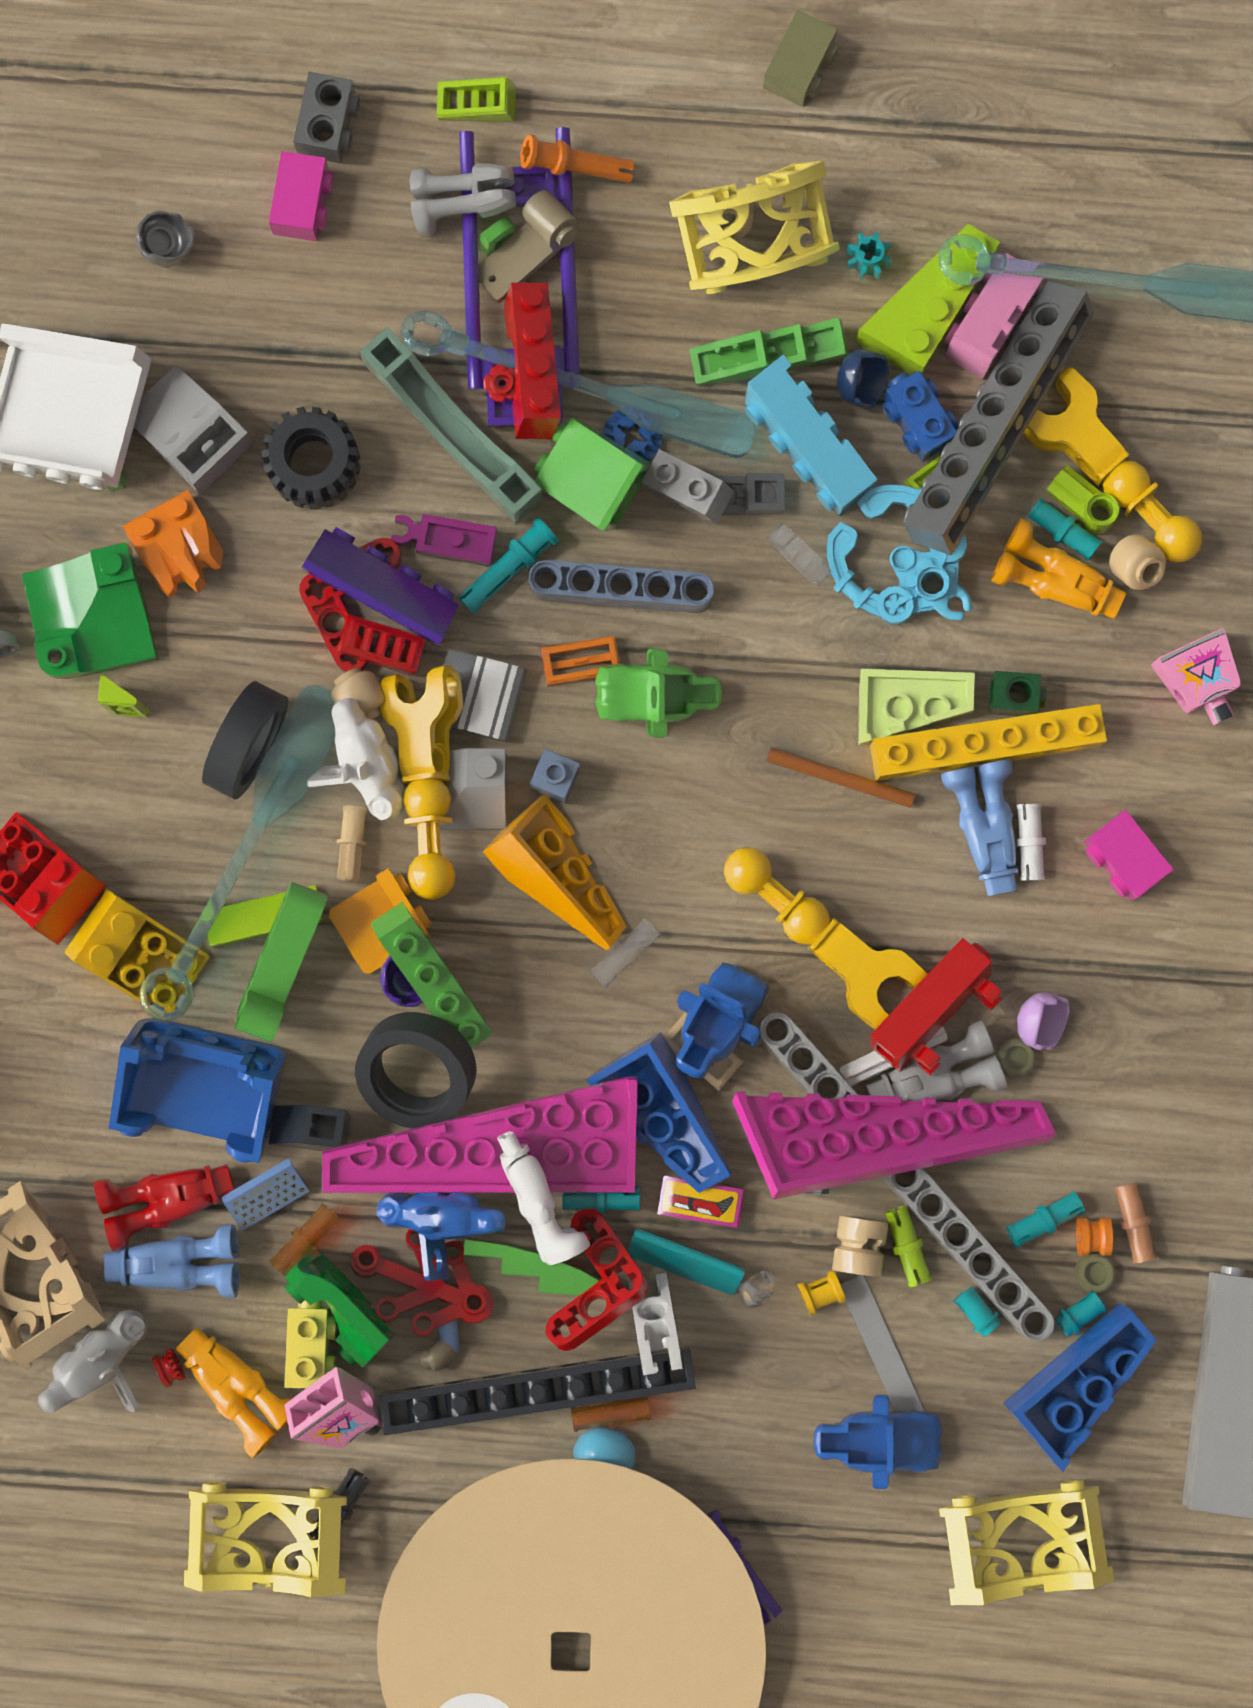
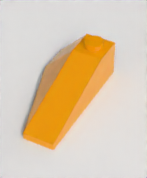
(546, 865)

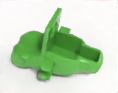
(654, 692)

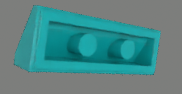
(685, 1261)

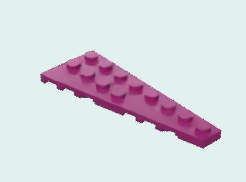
(863, 1137)

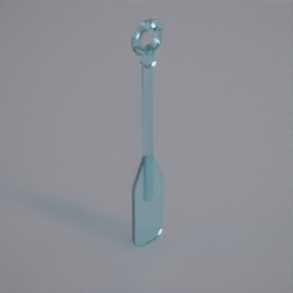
(1186, 287)
(647, 405)
(278, 787)

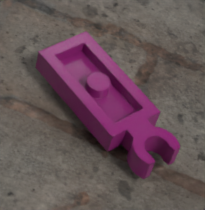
(449, 538)

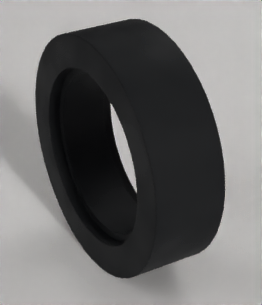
(244, 739)
(432, 1035)

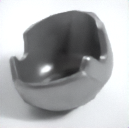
(164, 238)

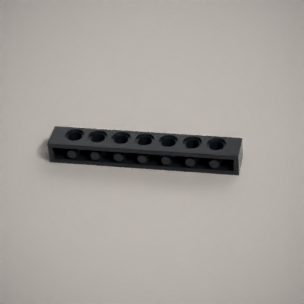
(532, 1391)

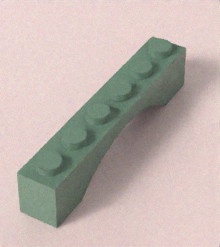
(429, 404)

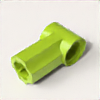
(1080, 497)

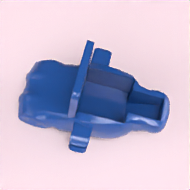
(719, 1018)
(436, 1219)
(882, 1441)

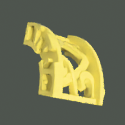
(709, 204)
(316, 1572)
(1072, 1572)

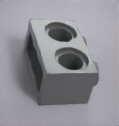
(318, 117)

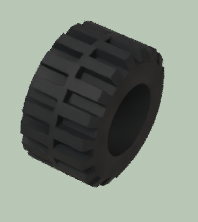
(302, 429)

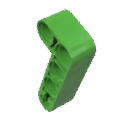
(279, 961)

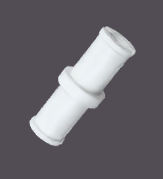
(1031, 842)

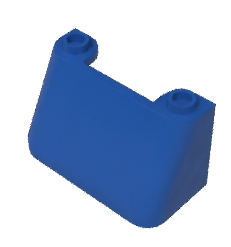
(197, 1085)

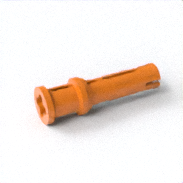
(560, 158)

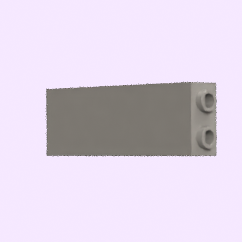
(1222, 1416)

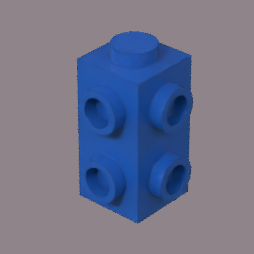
(919, 414)

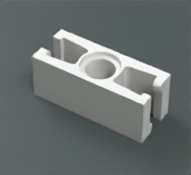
(656, 1327)

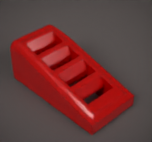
(411, 653)

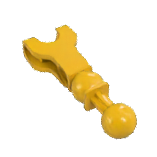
(1106, 462)
(425, 765)
(809, 923)

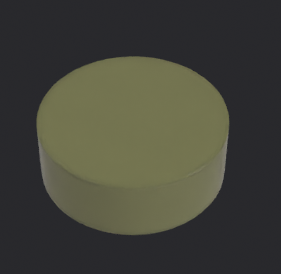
(1015, 1058)
(1094, 1273)

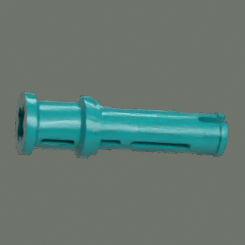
(521, 554)

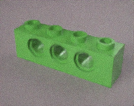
(429, 973)

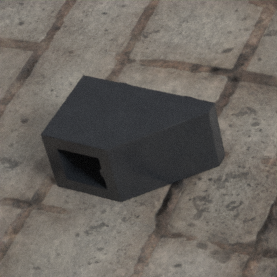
(309, 1127)

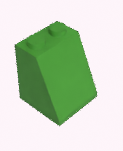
(591, 474)

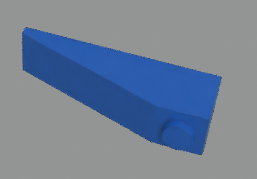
(669, 1113)

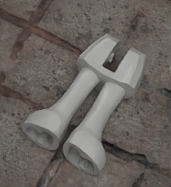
(482, 200)

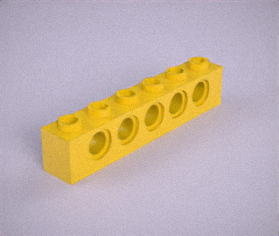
(988, 742)

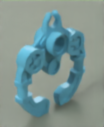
(911, 566)

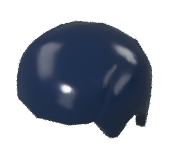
(863, 378)

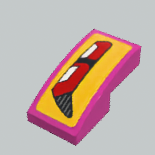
(714, 1205)

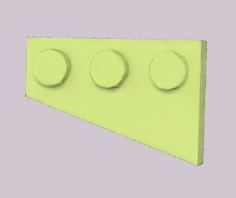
(910, 700)

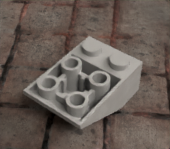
(190, 429)

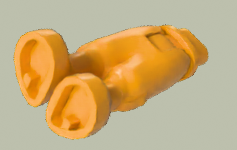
(1063, 576)
(228, 1384)

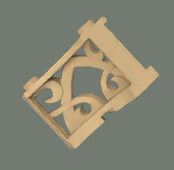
(75, 1296)

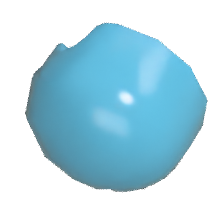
(605, 1446)

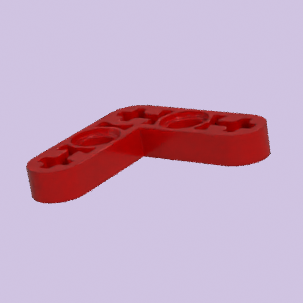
(332, 603)
(609, 1288)

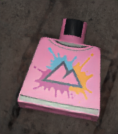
(1201, 675)
(333, 1411)

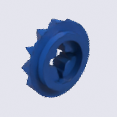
(645, 450)

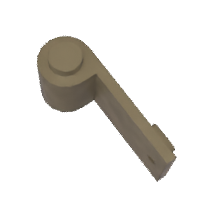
(546, 232)

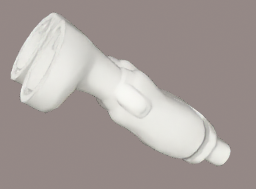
(537, 1203)

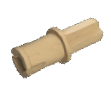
(351, 843)

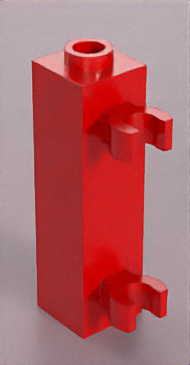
(932, 1004)

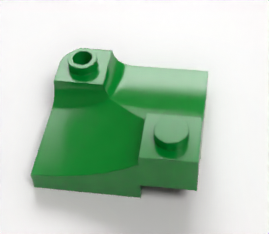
(90, 614)
(359, 1326)

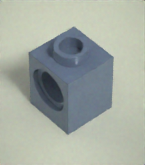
(555, 776)

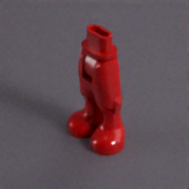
(169, 1198)

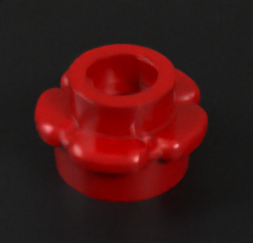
(491, 383)

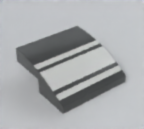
(489, 694)

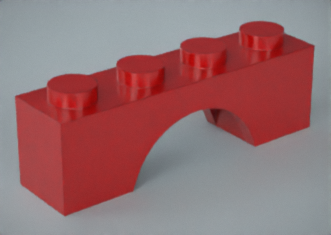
(536, 386)

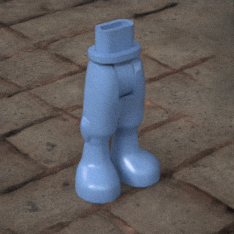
(987, 831)
(169, 1263)

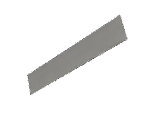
(880, 1345)

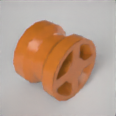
(1094, 1236)

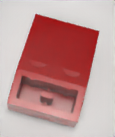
(43, 880)

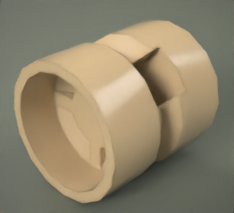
(860, 1246)

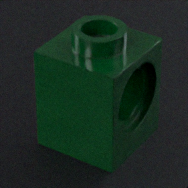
(1000, 700)

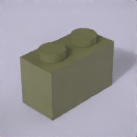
(800, 59)

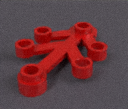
(426, 1290)

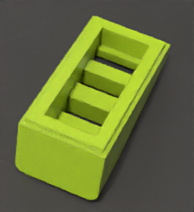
(476, 87)

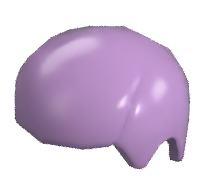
(1043, 1020)

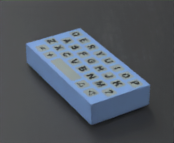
(265, 1194)

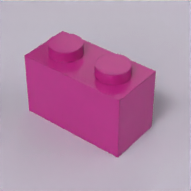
(300, 196)
(1127, 856)

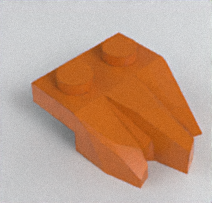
(175, 544)

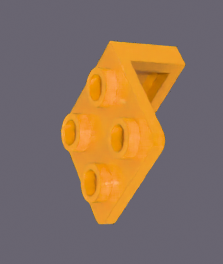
(356, 913)

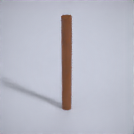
(841, 777)

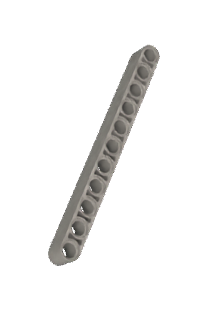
(922, 1184)

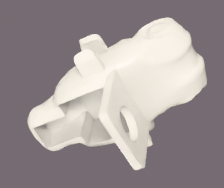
(364, 761)

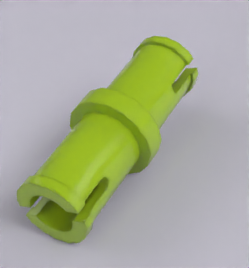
(908, 1246)

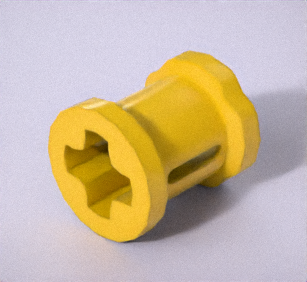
(821, 1292)

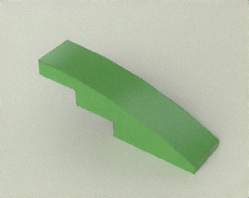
(753, 352)
(554, 1279)

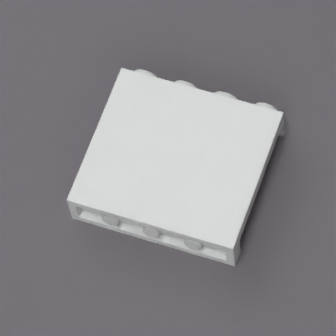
(68, 405)

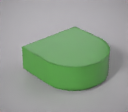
(496, 235)

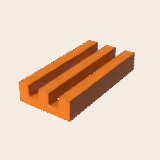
(576, 662)

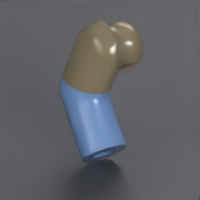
(444, 1350)

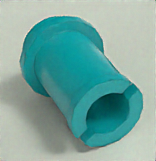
(977, 1311)
(1079, 1314)

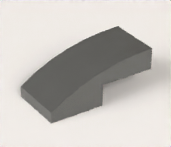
(755, 494)

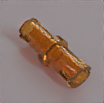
(305, 1239)
(610, 1413)

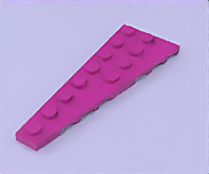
(577, 1136)

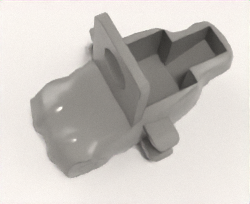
(96, 1363)

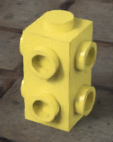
(308, 1344)

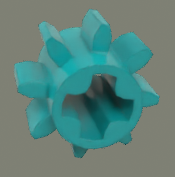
(872, 245)

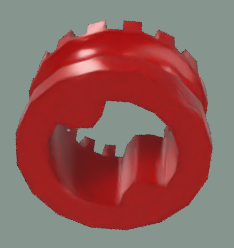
(167, 1367)

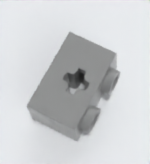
(687, 486)

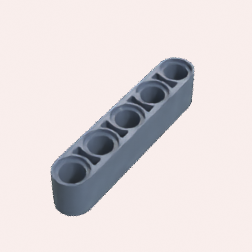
(605, 575)

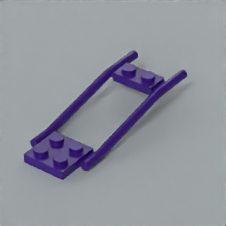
(526, 185)

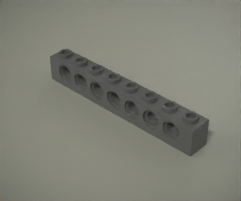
(998, 417)

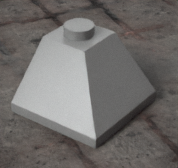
(477, 789)

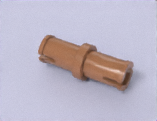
(1136, 1223)

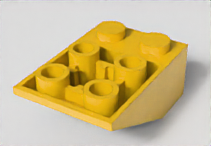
(128, 945)

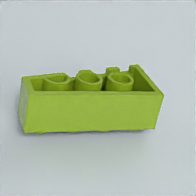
(923, 310)

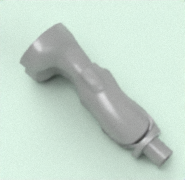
(915, 1084)

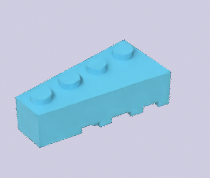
(807, 437)

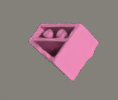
(990, 320)

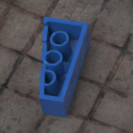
(1080, 1384)

